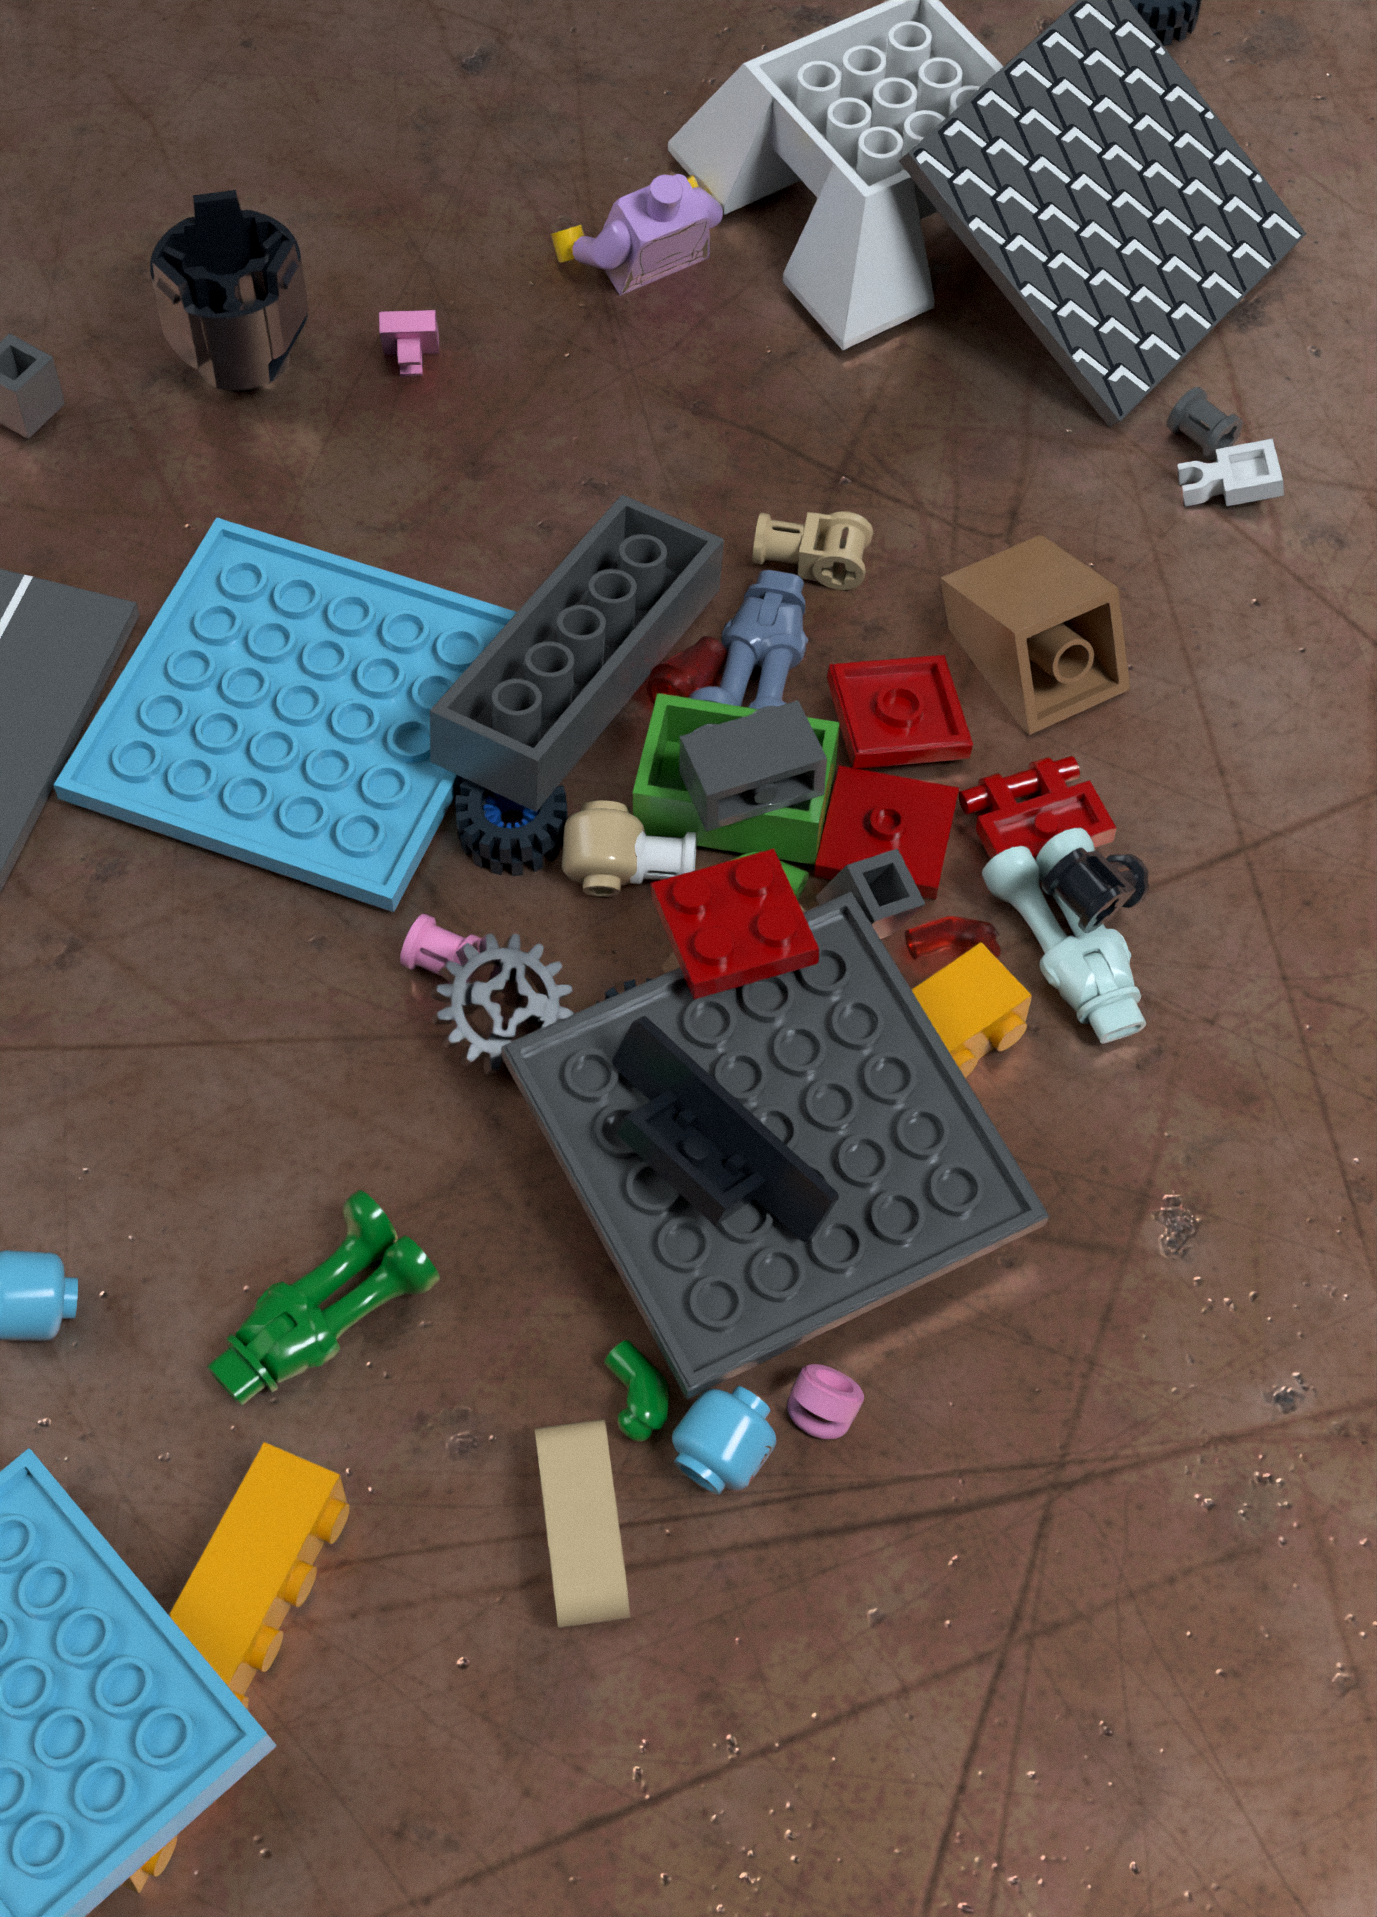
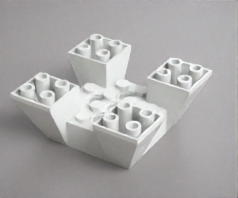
(840, 120)

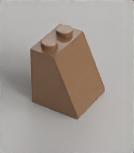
(1039, 631)

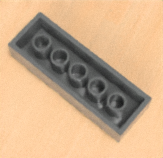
(575, 652)

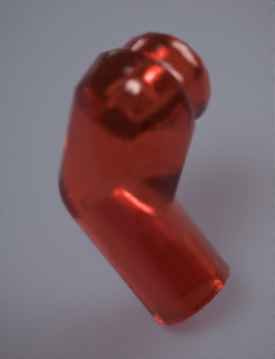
(950, 933)

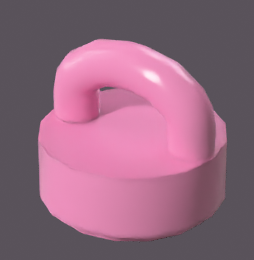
(827, 1395)

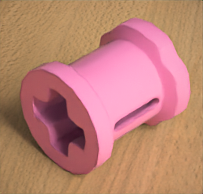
(433, 946)

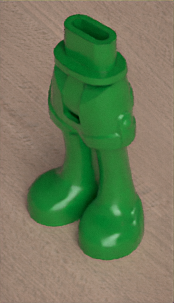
(288, 1328)

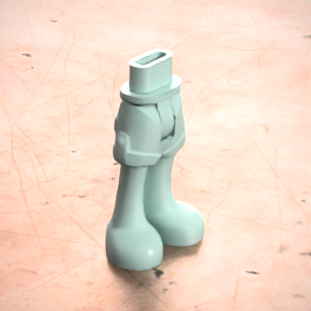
(1086, 969)

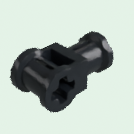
(1095, 885)

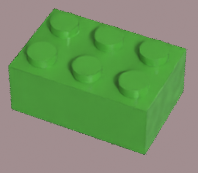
(668, 810)

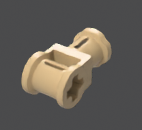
(816, 546)

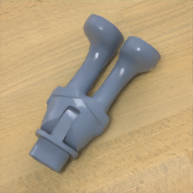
(764, 635)

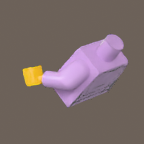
(647, 233)

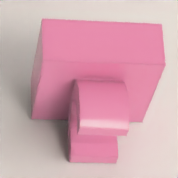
(408, 337)

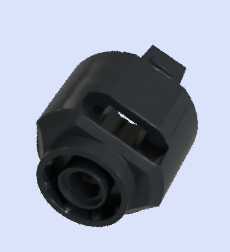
(230, 292)

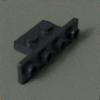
(710, 1141)

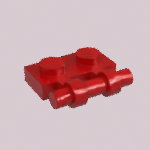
(1040, 818)

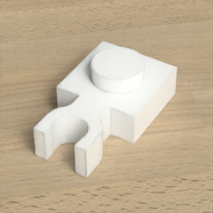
(1240, 473)

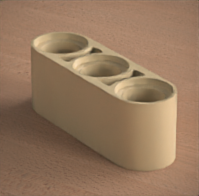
(582, 1524)

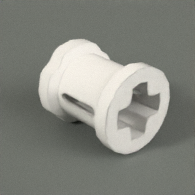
(664, 856)

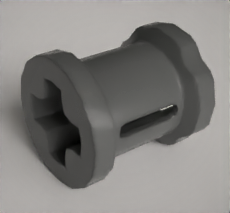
(1193, 409)

